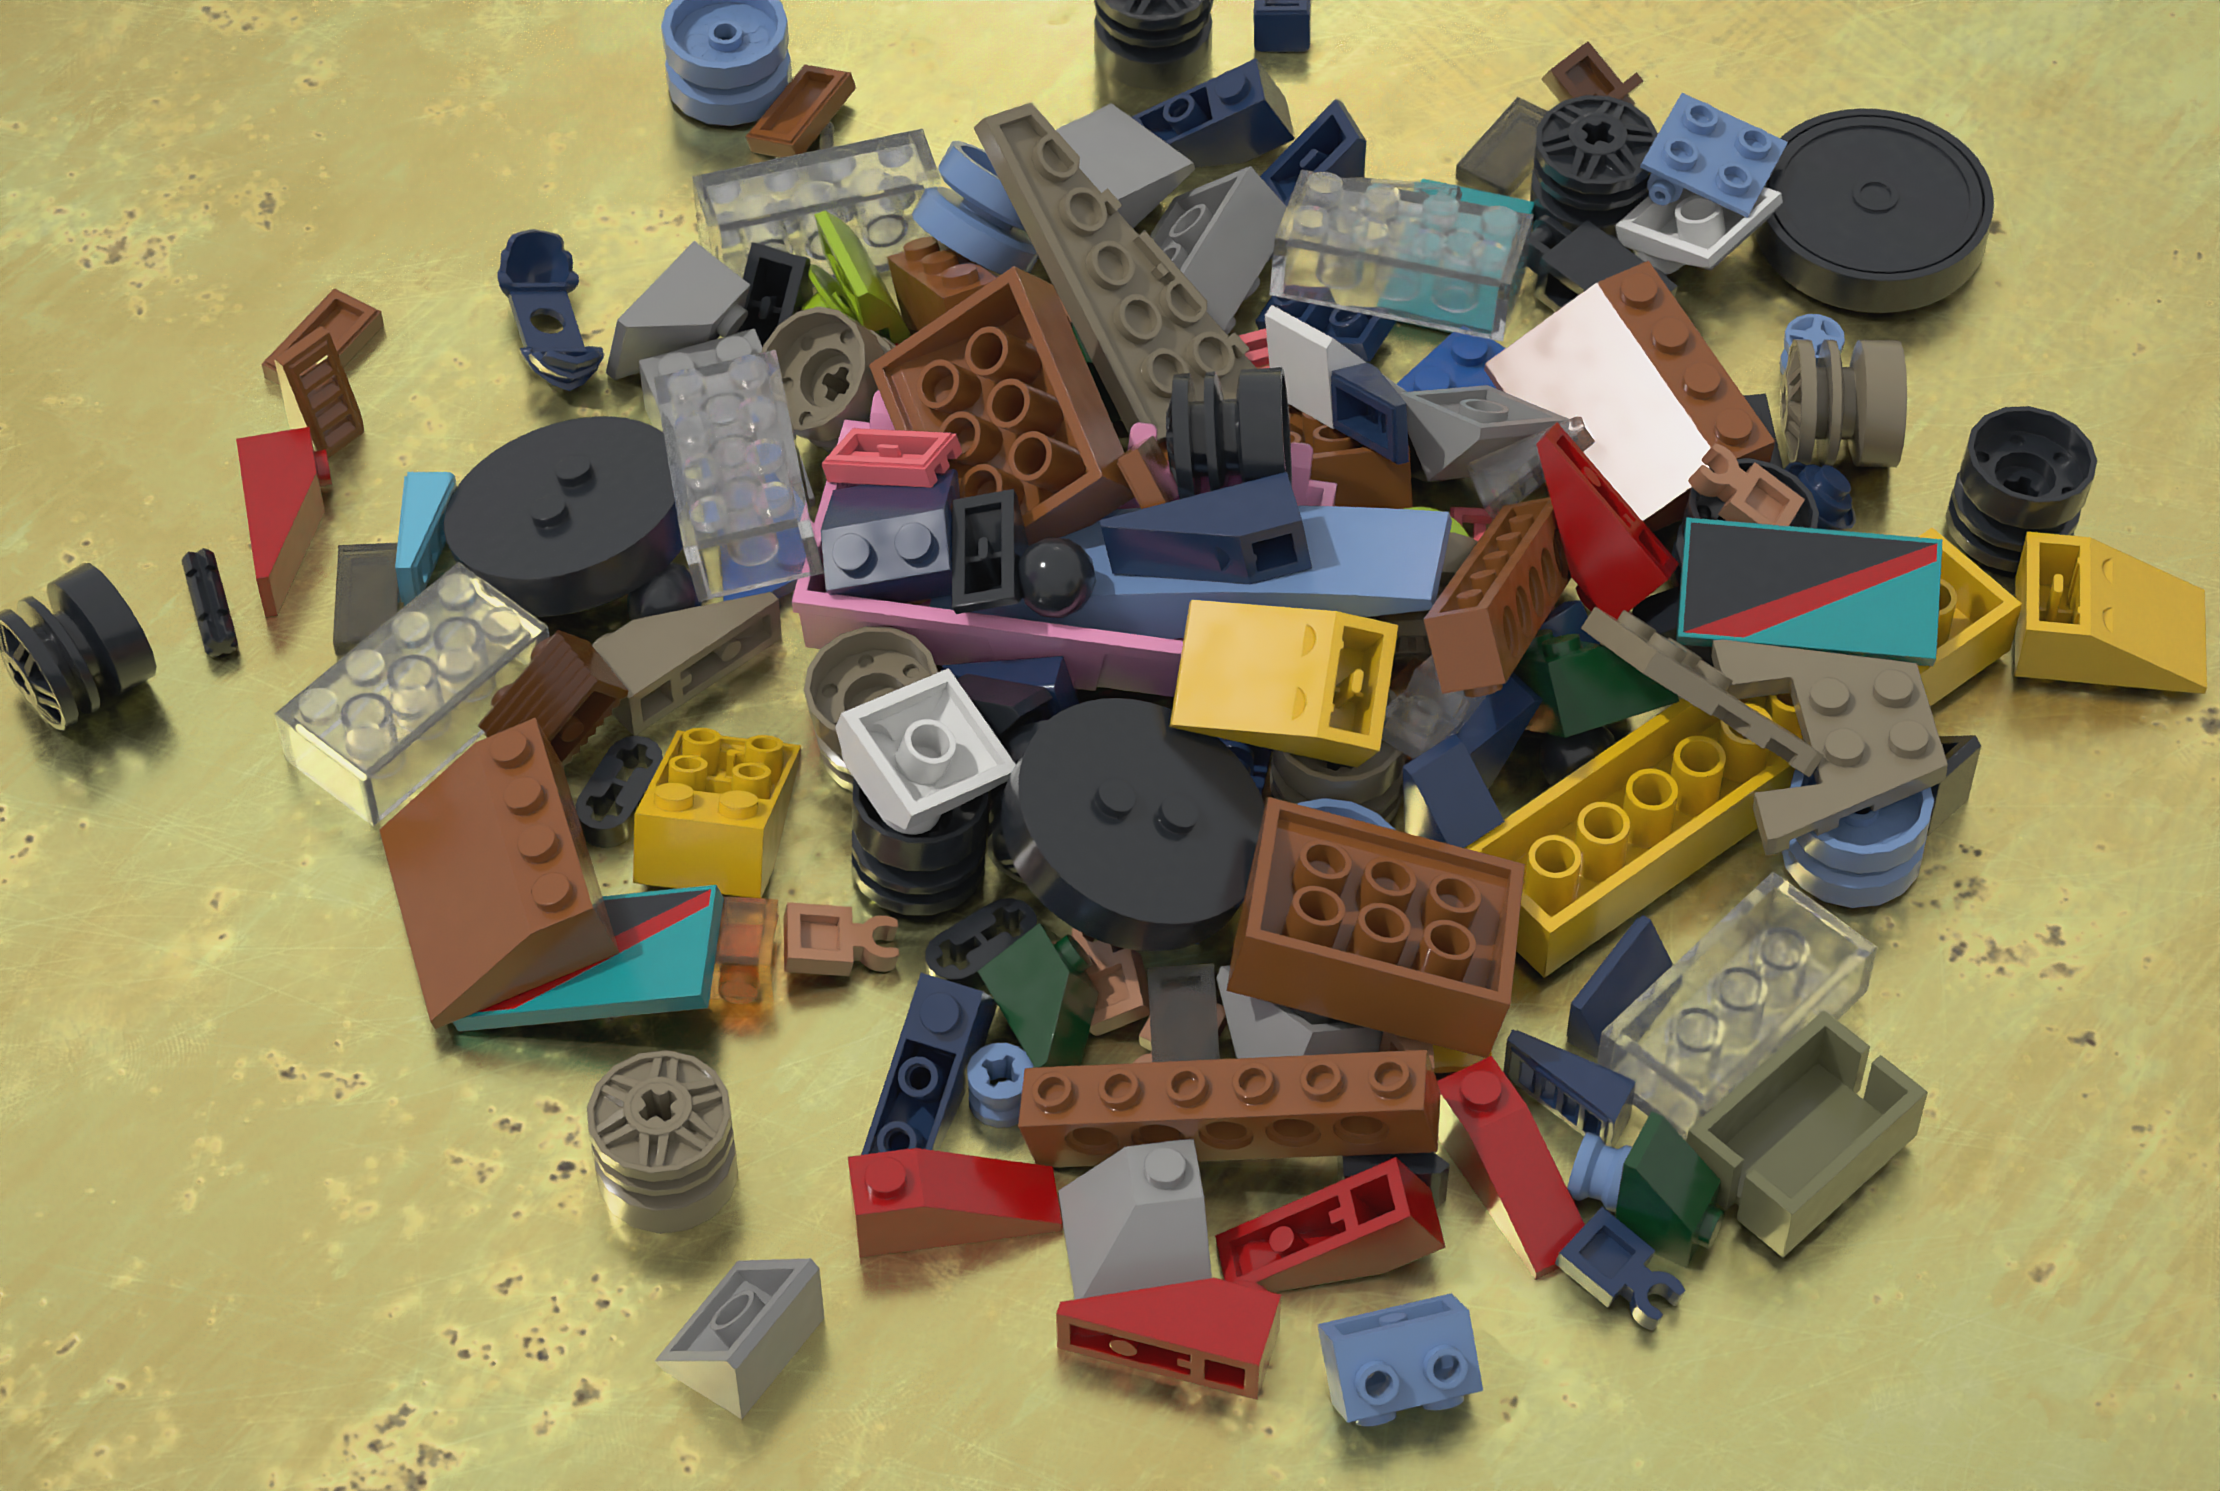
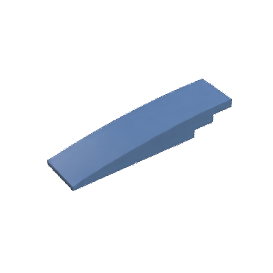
(1359, 556)

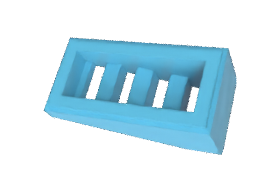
(421, 529)

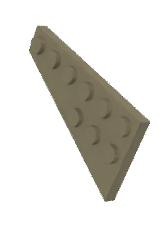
(1117, 286)

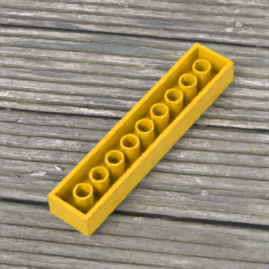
(1687, 789)

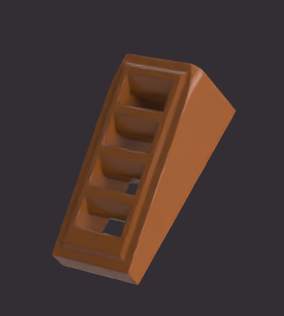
(321, 395)

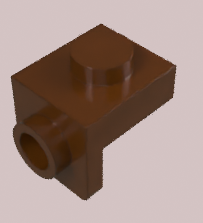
(1588, 74)

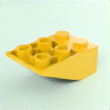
(2106, 618)
(1286, 679)
(715, 812)

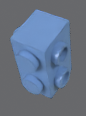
(1400, 1359)

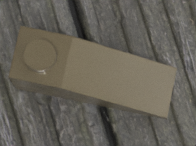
(684, 652)

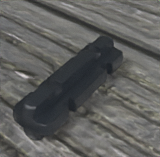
(209, 602)

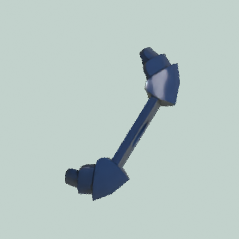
(537, 279)

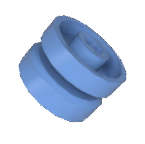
(726, 58)
(975, 213)
(1866, 856)

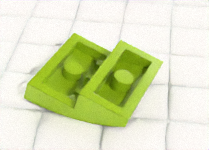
(859, 278)

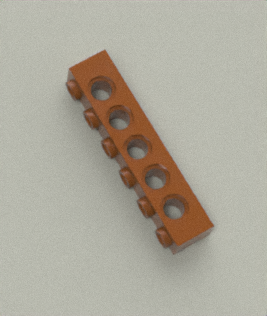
(1498, 599)
(1234, 1107)

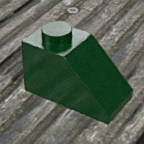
(1045, 995)
(1668, 1193)

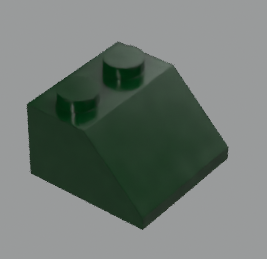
(1584, 685)

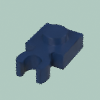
(1613, 1262)

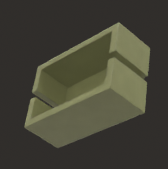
(1800, 1136)

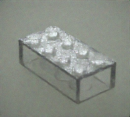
(774, 201)
(1401, 254)
(737, 476)
(409, 694)
(1736, 1001)

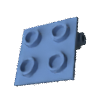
(1710, 157)

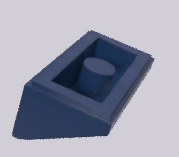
(1616, 984)

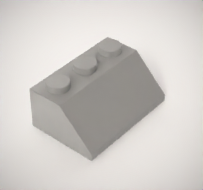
(1222, 239)

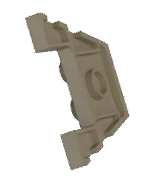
(1697, 683)
(1854, 710)

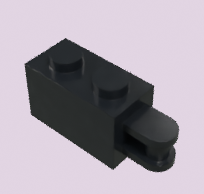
(1576, 260)

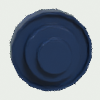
(1830, 494)

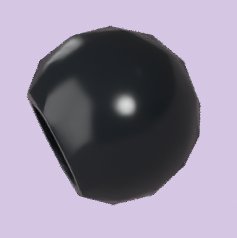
(1056, 577)
(664, 593)
(1565, 755)

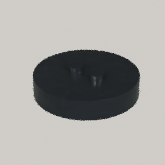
(1876, 211)
(568, 514)
(1132, 825)

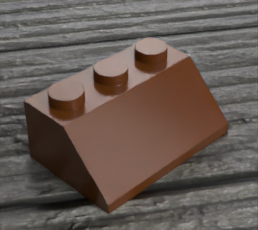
(933, 280)

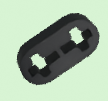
(610, 786)
(977, 940)

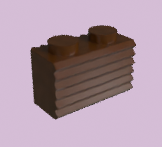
(564, 689)

